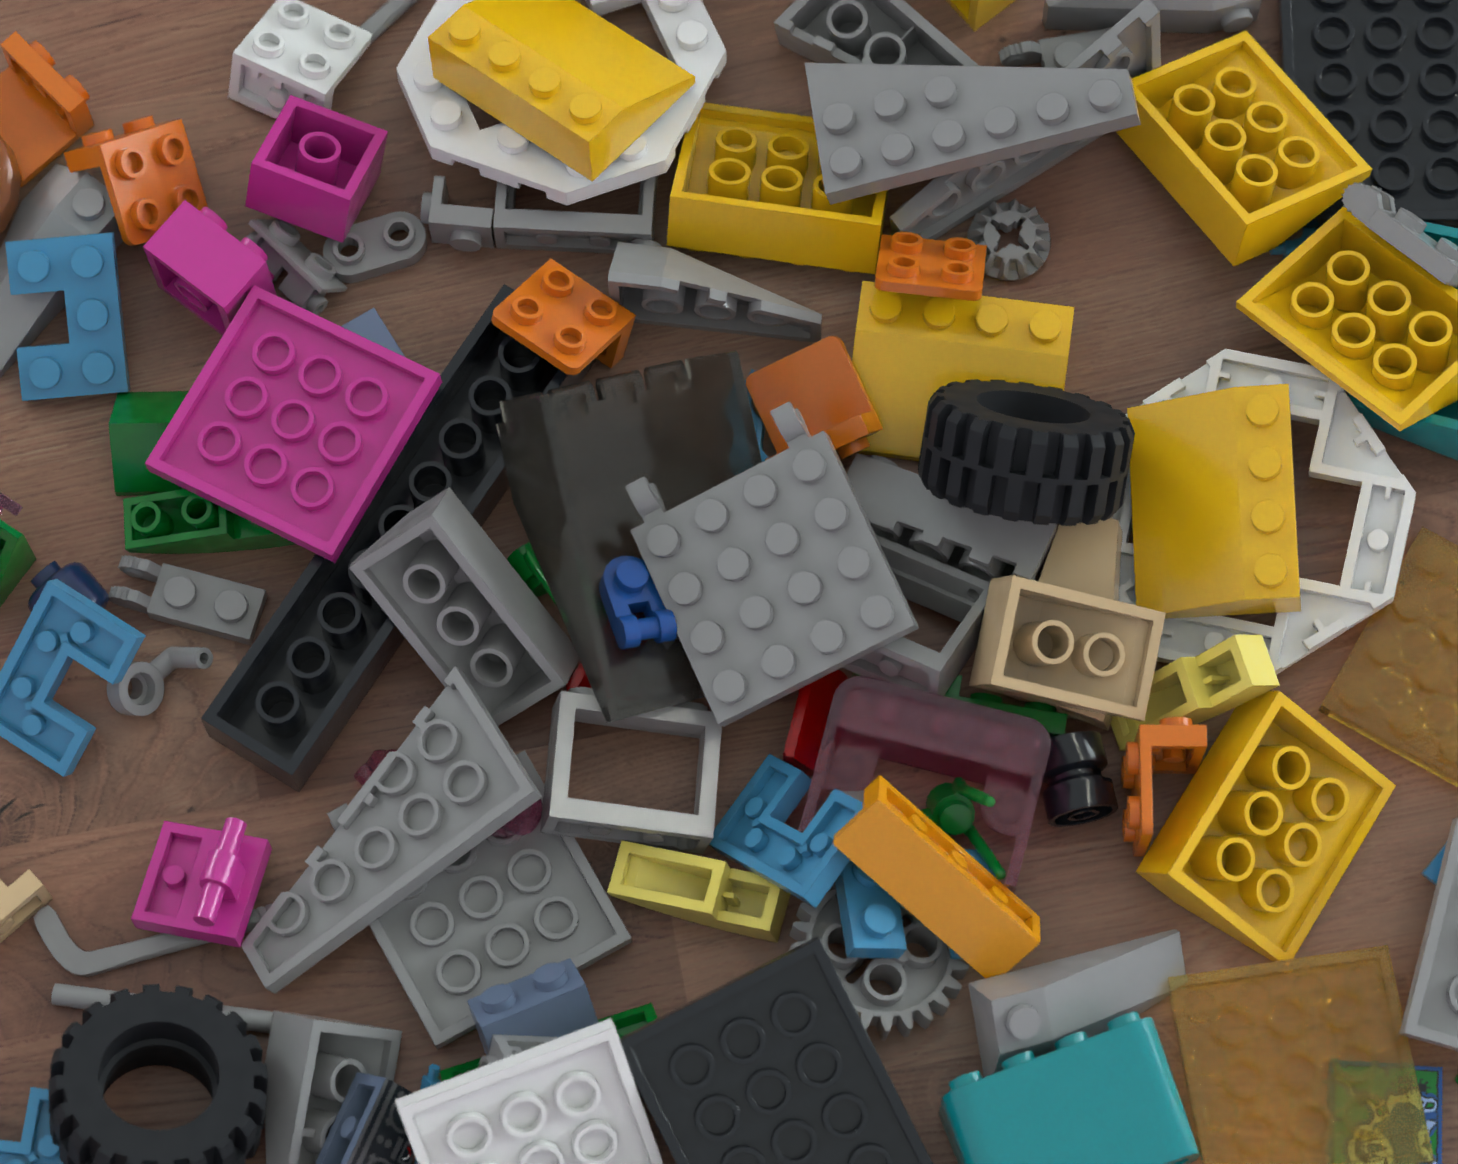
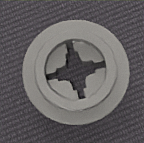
(1011, 261)

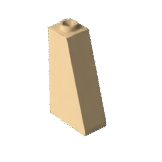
(1088, 562)

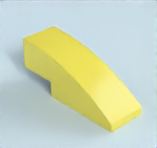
(1205, 684)
(698, 890)

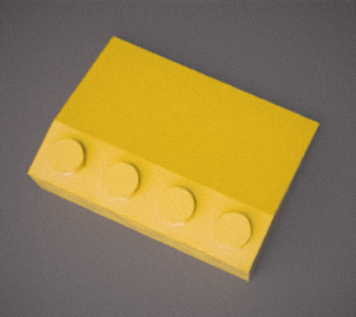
(557, 76)
(1240, 146)
(757, 191)
(1364, 319)
(921, 342)
(1215, 504)
(1267, 826)

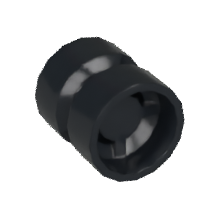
(1075, 780)

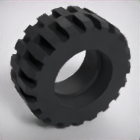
(1025, 452)
(162, 1031)

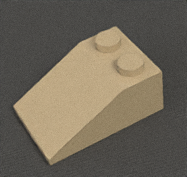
(1067, 648)

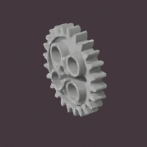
(917, 983)

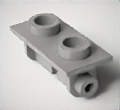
(309, 272)

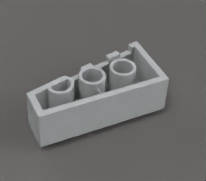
(865, 34)
(956, 536)

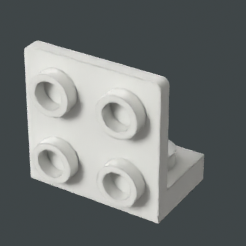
(294, 54)

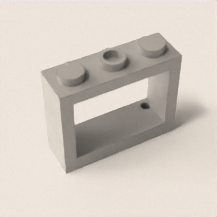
(569, 229)
(941, 590)
(623, 822)

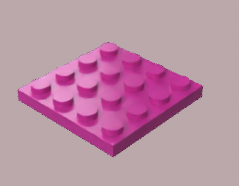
(294, 423)

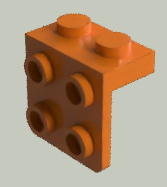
(39, 107)
(144, 173)
(931, 266)
(565, 320)
(824, 389)
(1160, 748)

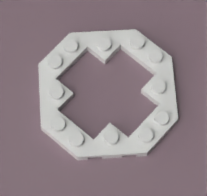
(514, 160)
(1342, 453)

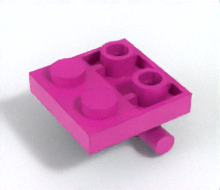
(202, 882)

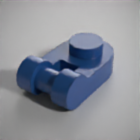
(629, 589)

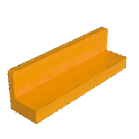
(938, 881)

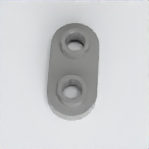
(376, 250)

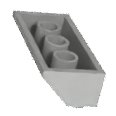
(466, 607)

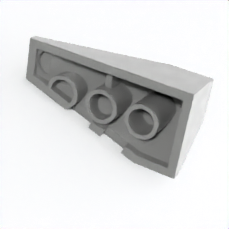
(1175, 15)
(55, 207)
(687, 293)
(1071, 995)
(309, 1076)

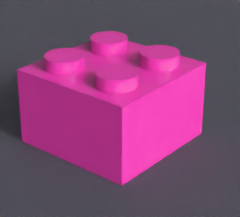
(316, 168)
(206, 265)

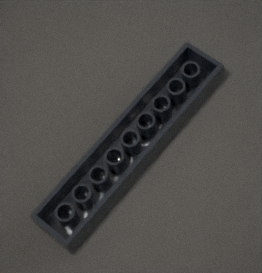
(329, 631)

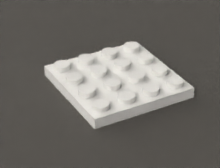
(537, 1107)

